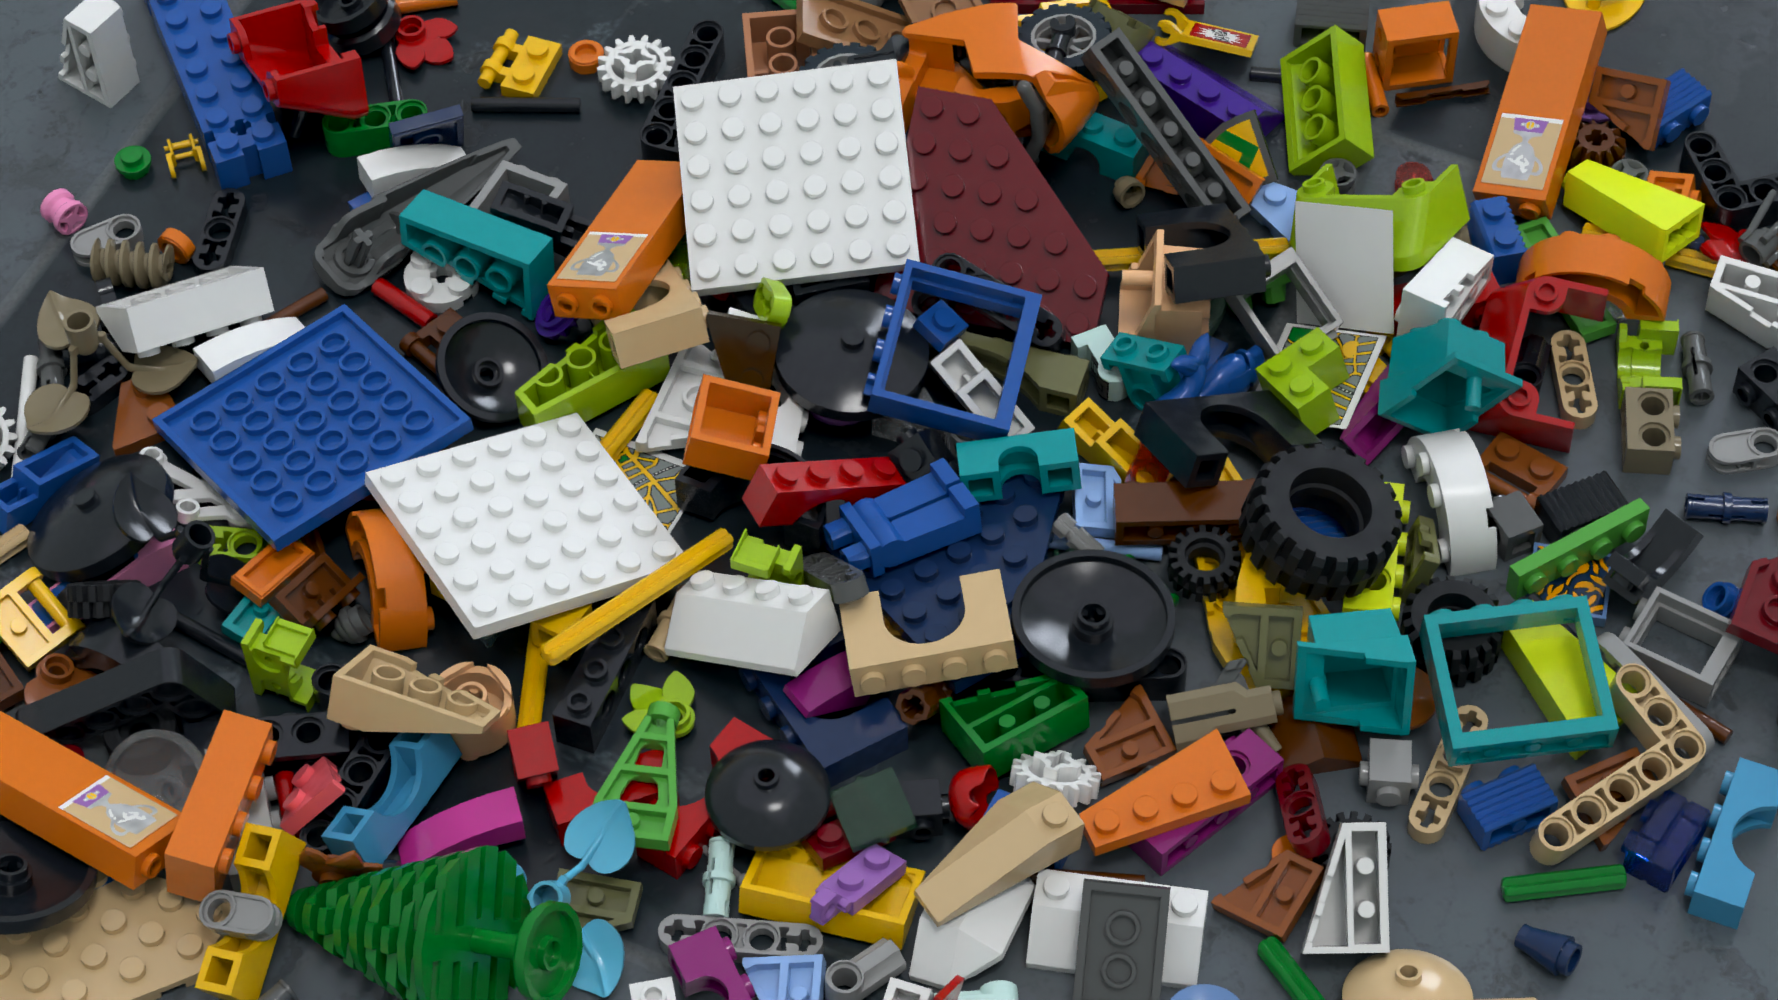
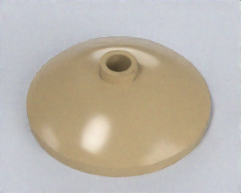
(1406, 976)

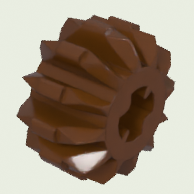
(1597, 144)

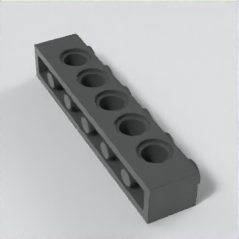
(1160, 125)

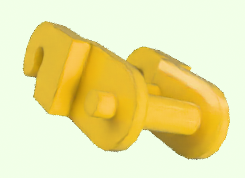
(196, 152)

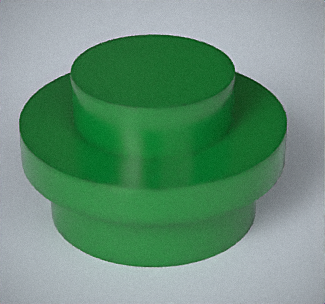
(133, 162)

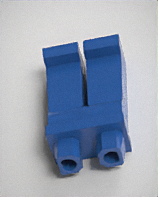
(905, 521)

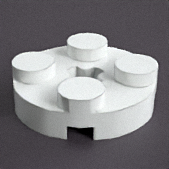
(438, 297)

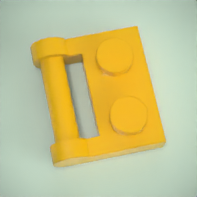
(21, 627)

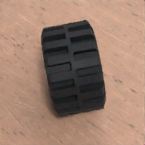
(1465, 655)

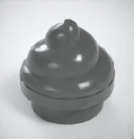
(352, 625)

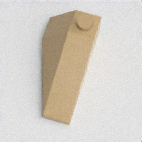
(389, 695)
(1003, 848)

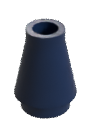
(1552, 950)

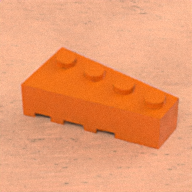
(218, 806)

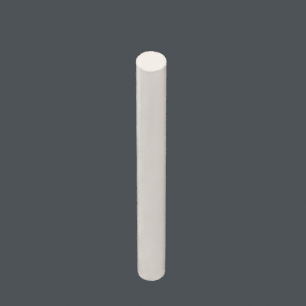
(28, 385)

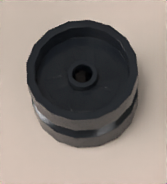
(359, 23)

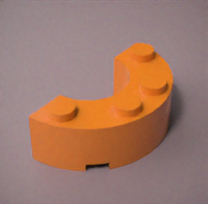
(1633, 276)
(394, 579)

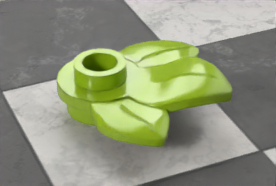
(676, 691)

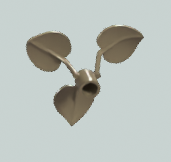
(75, 325)

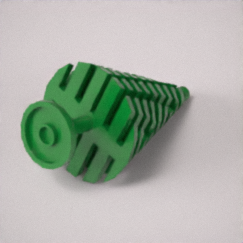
(445, 929)

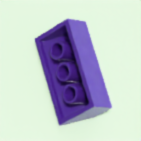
(1203, 94)

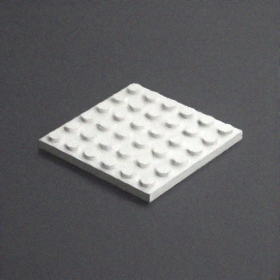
(795, 177)
(523, 523)

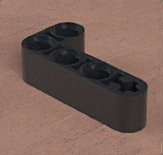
(1044, 318)

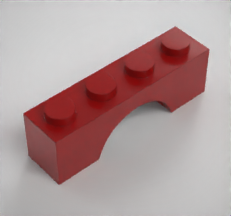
(788, 490)
(693, 824)

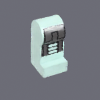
(1091, 346)

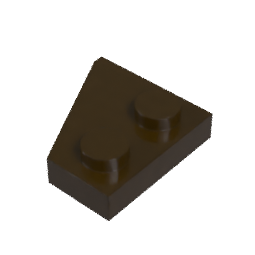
(745, 347)

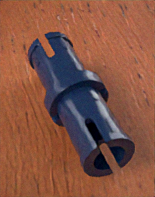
(1726, 508)

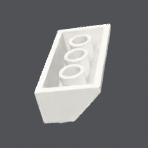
(187, 309)
(751, 623)
(1057, 922)

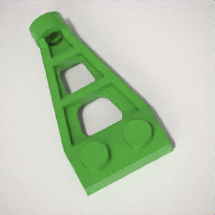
(652, 823)

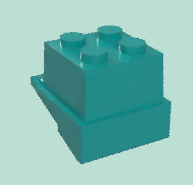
(1444, 377)
(1355, 672)

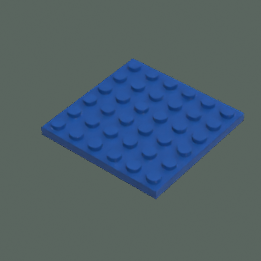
(306, 422)

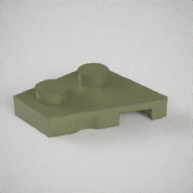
(1420, 557)
(1267, 640)
(604, 898)

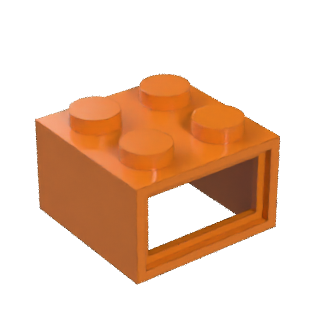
(1411, 45)
(731, 427)

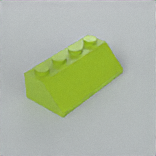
(1326, 102)

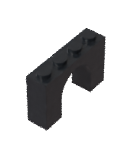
(1224, 267)
(1185, 430)

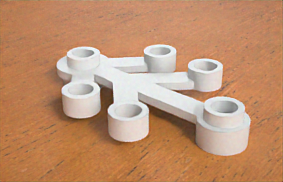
(196, 492)

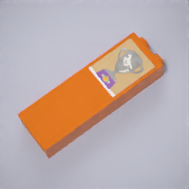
(1541, 109)
(622, 245)
(82, 806)

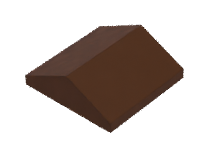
(1315, 744)

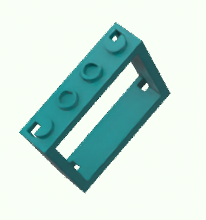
(1521, 740)

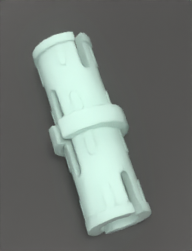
(719, 877)

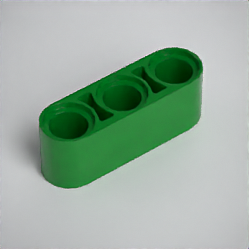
(367, 133)

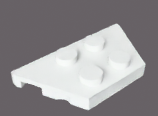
(672, 410)

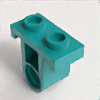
(1143, 366)

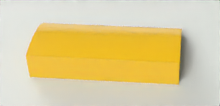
(785, 880)

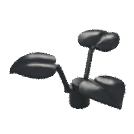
(144, 513)

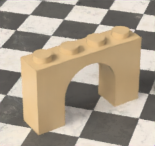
(663, 322)
(976, 647)

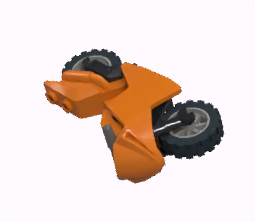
(991, 57)

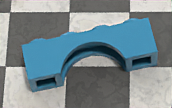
(417, 771)
(1724, 881)

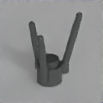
(1760, 245)

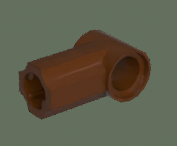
(923, 701)

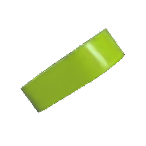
(772, 301)

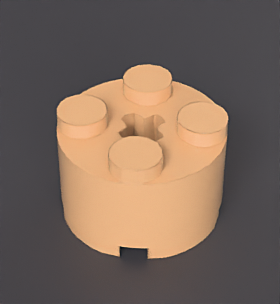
(495, 689)

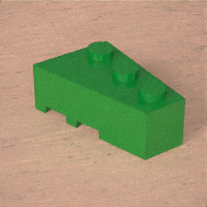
(1014, 721)

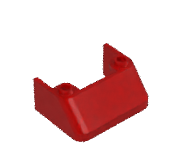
(1506, 321)

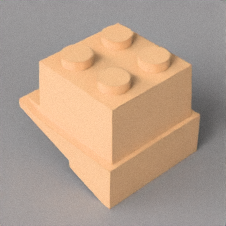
(1147, 307)

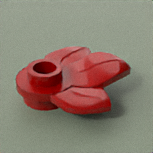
(424, 41)
(1722, 241)

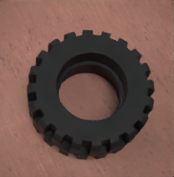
(1302, 557)

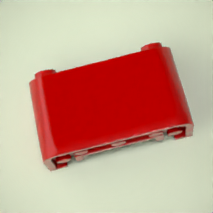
(297, 63)

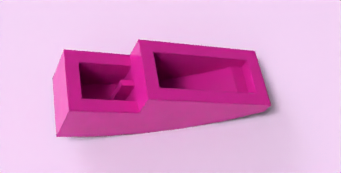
(474, 823)

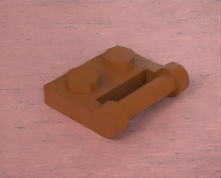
(1522, 467)

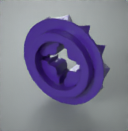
(549, 325)

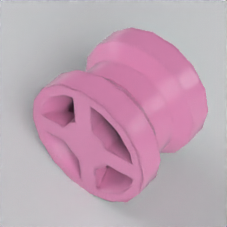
(63, 211)

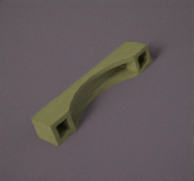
(1049, 380)

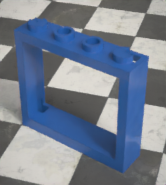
(969, 291)

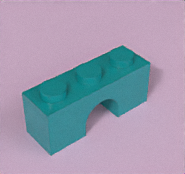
(1112, 144)
(1045, 455)

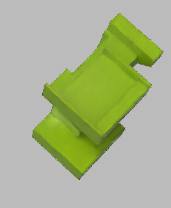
(1640, 357)
(767, 561)
(277, 657)

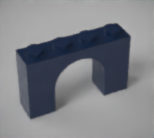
(841, 744)

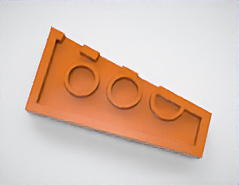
(1173, 794)

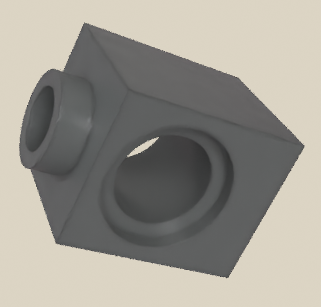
(1515, 525)

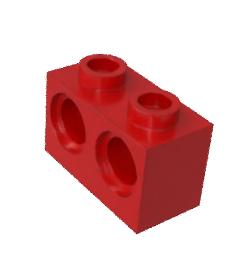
(533, 754)

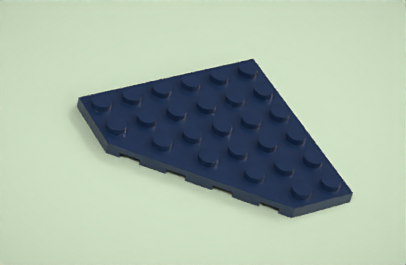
(925, 593)

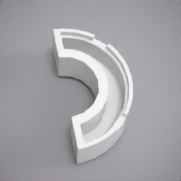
(1499, 29)
(1460, 496)

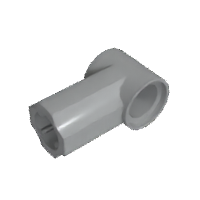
(864, 971)

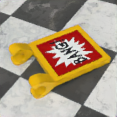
(1205, 35)

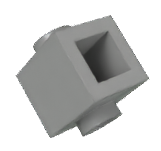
(1389, 772)

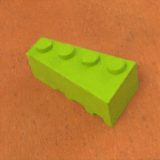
(585, 382)

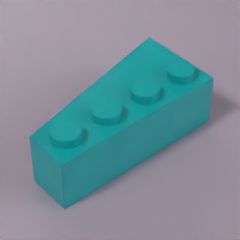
(481, 248)

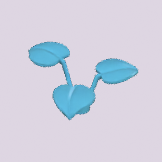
(605, 841)

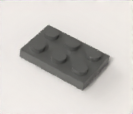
(1121, 941)

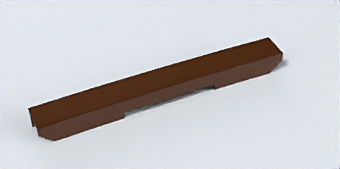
(1422, 96)

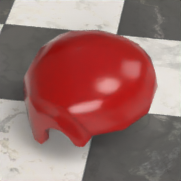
(969, 793)

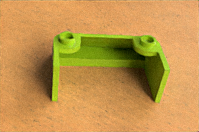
(1423, 212)

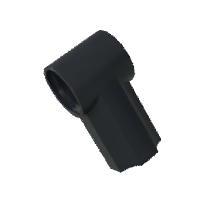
(1533, 360)

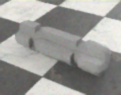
(1077, 538)

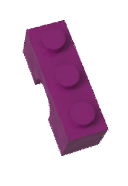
(707, 964)

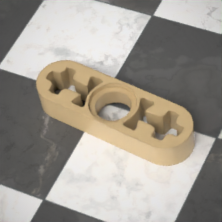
(1580, 366)

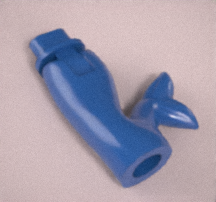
(1227, 375)

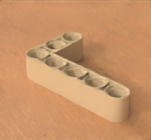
(1629, 779)

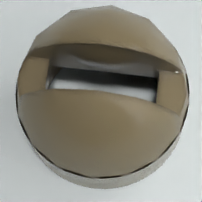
(1125, 195)

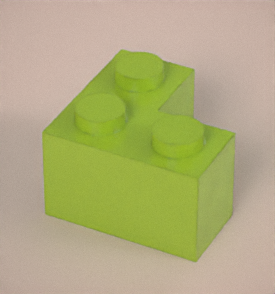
(1304, 378)

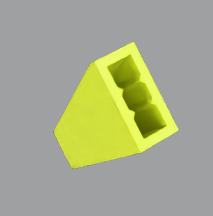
(1633, 208)
(1554, 672)

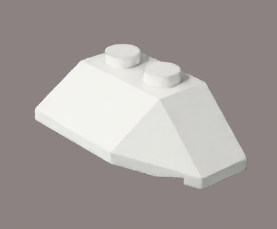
(969, 940)

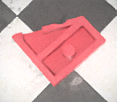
(312, 792)

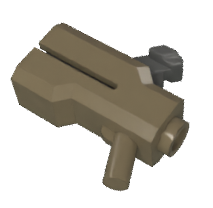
(1232, 707)

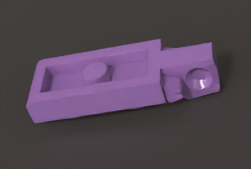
(856, 883)

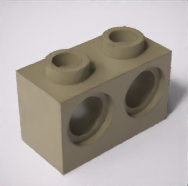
(1648, 430)

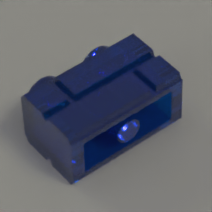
(1665, 840)

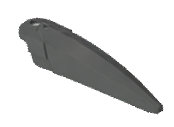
(369, 237)

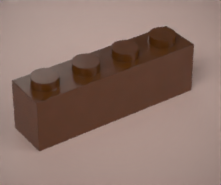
(1161, 510)

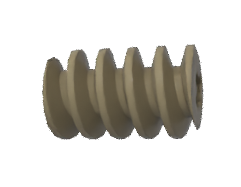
(130, 266)

